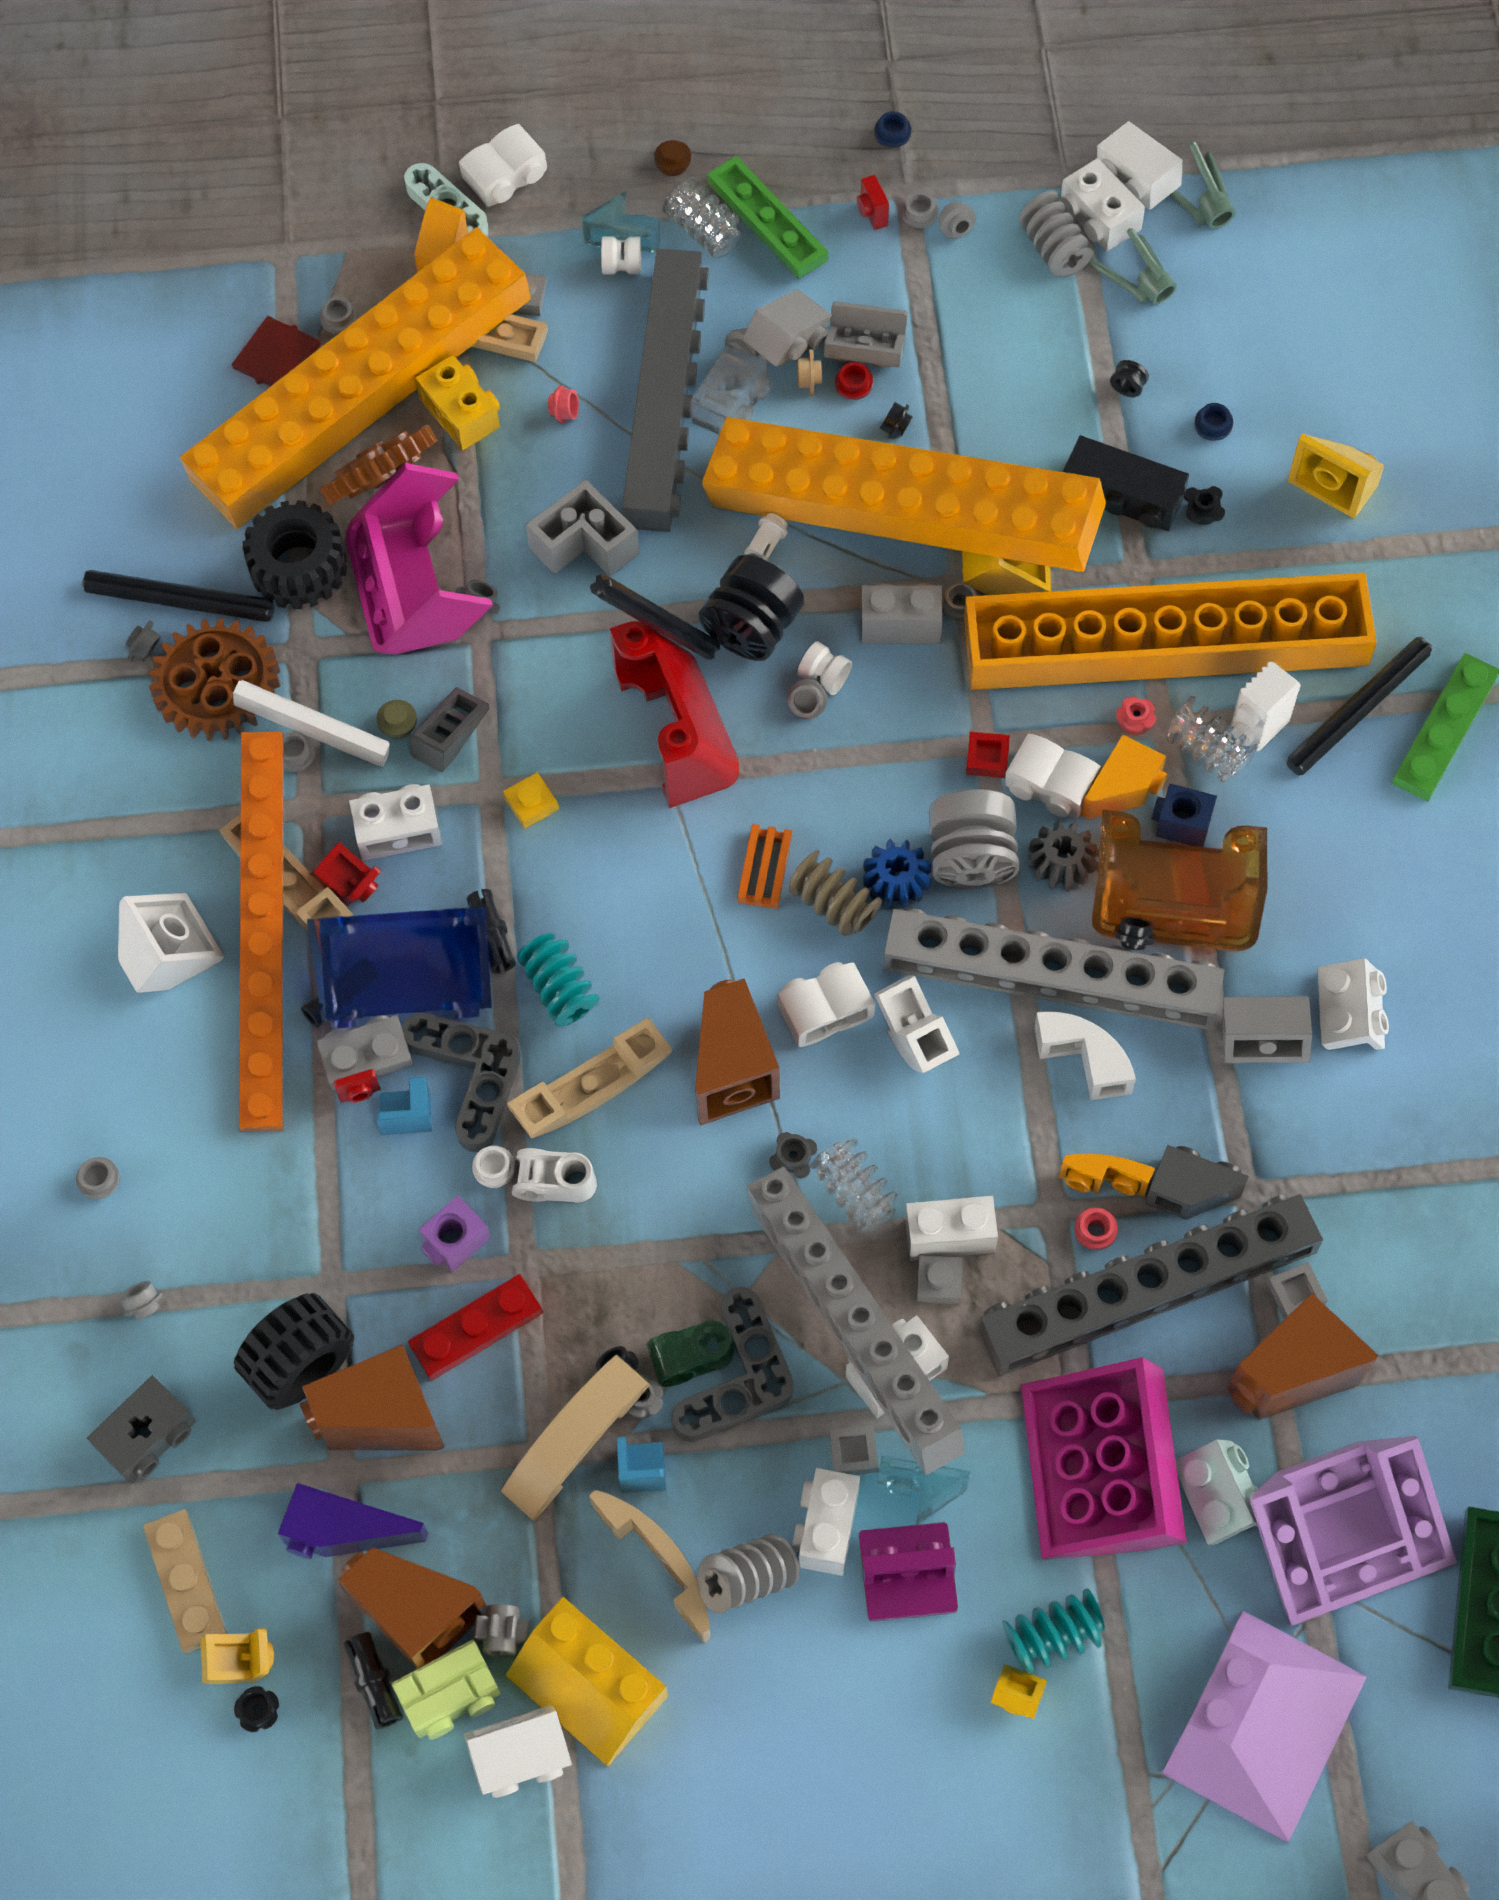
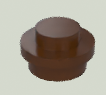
(672, 157)

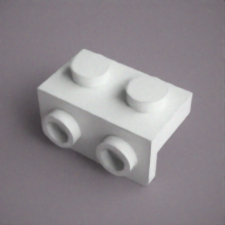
(1352, 1005)

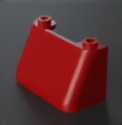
(695, 746)

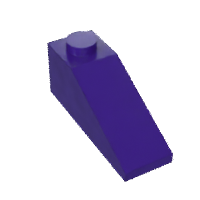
(340, 1526)

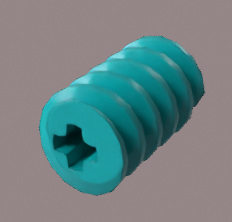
(556, 979)
(1056, 1631)

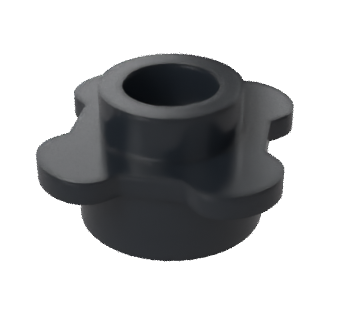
(1204, 514)

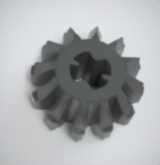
(1075, 845)

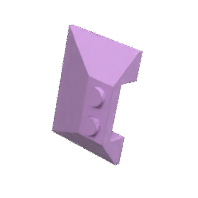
(1351, 1525)
(1264, 1726)

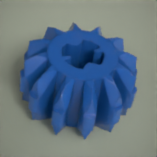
(884, 865)

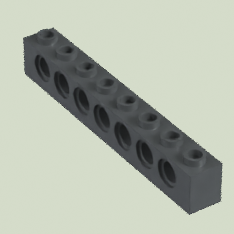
(1014, 1350)

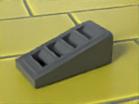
(440, 751)

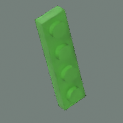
(767, 217)
(1446, 727)

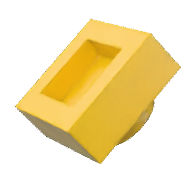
(530, 800)
(1018, 1691)

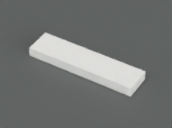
(311, 723)

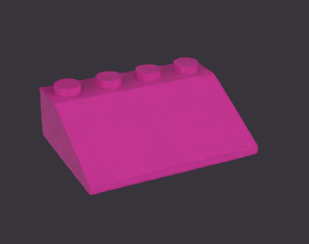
(1103, 1461)

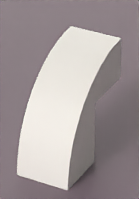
(1104, 1060)

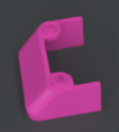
(395, 566)

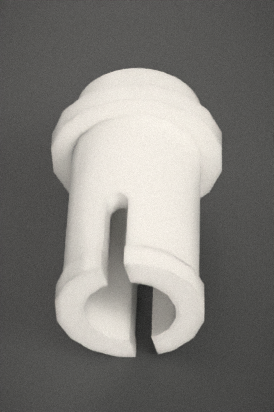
(770, 532)

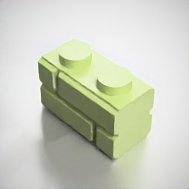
(446, 1691)

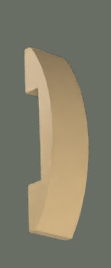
(302, 892)
(591, 1083)
(572, 1435)
(621, 1520)

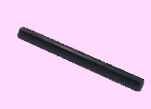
(654, 616)

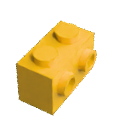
(458, 401)

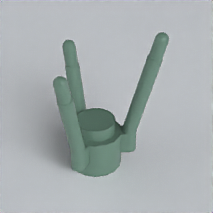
(1214, 204)
(1154, 280)

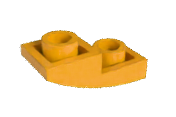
(1090, 1171)

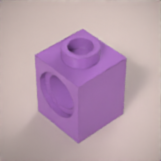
(459, 1217)

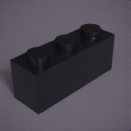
(1131, 482)

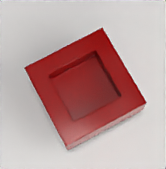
(873, 202)
(987, 754)

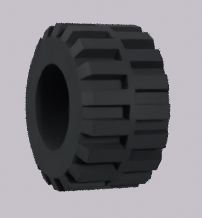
(292, 528)
(293, 1348)

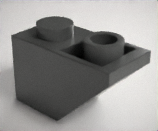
(1192, 1185)

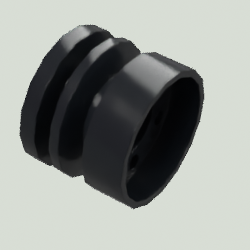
(751, 607)

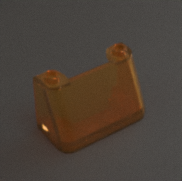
(1185, 890)

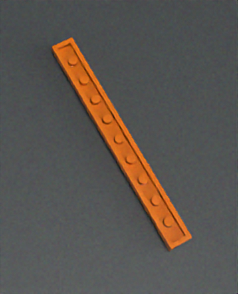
(261, 932)

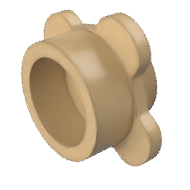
(809, 372)

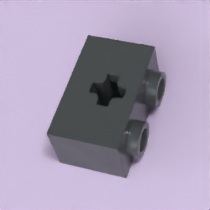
(149, 1408)

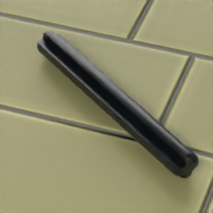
(178, 595)
(1359, 706)

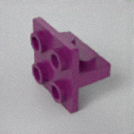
(908, 1571)

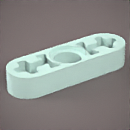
(441, 189)

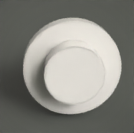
(493, 1166)

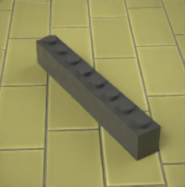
(663, 390)

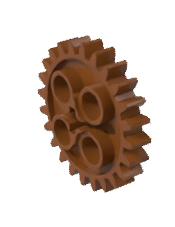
(377, 464)
(212, 677)

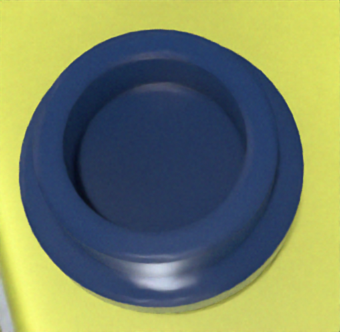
(893, 129)
(1213, 422)

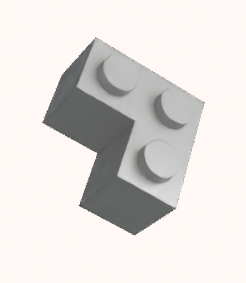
(580, 524)

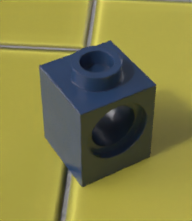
(1193, 802)

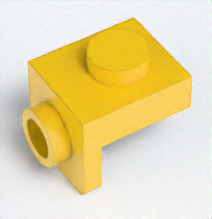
(236, 1657)

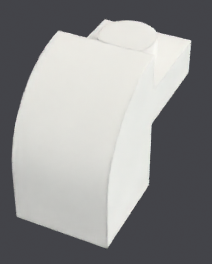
(914, 1030)

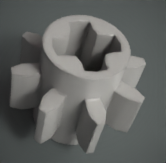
(501, 1630)

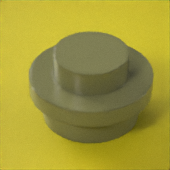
(396, 719)

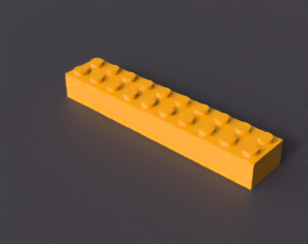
(355, 378)
(906, 493)
(1168, 631)

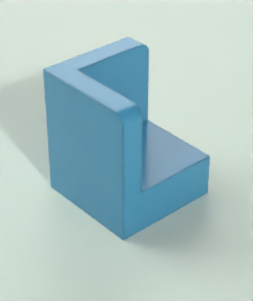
(406, 1110)
(640, 1466)

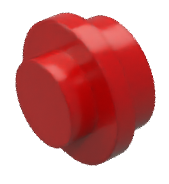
(854, 381)

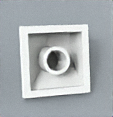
(163, 941)

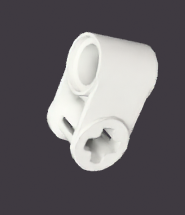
(545, 1173)

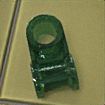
(686, 1354)

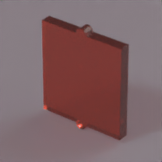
(274, 351)

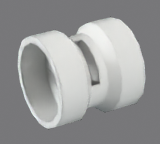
(612, 255)
(825, 668)

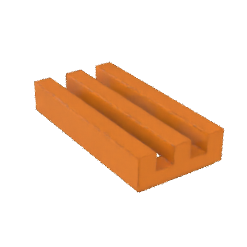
(770, 836)

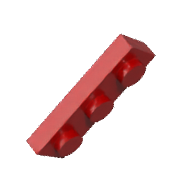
(475, 1327)

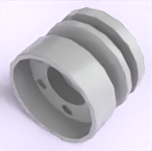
(973, 839)

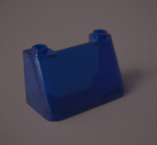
(401, 963)

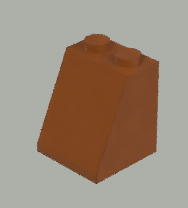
(734, 1055)
(1301, 1362)
(372, 1407)
(411, 1604)

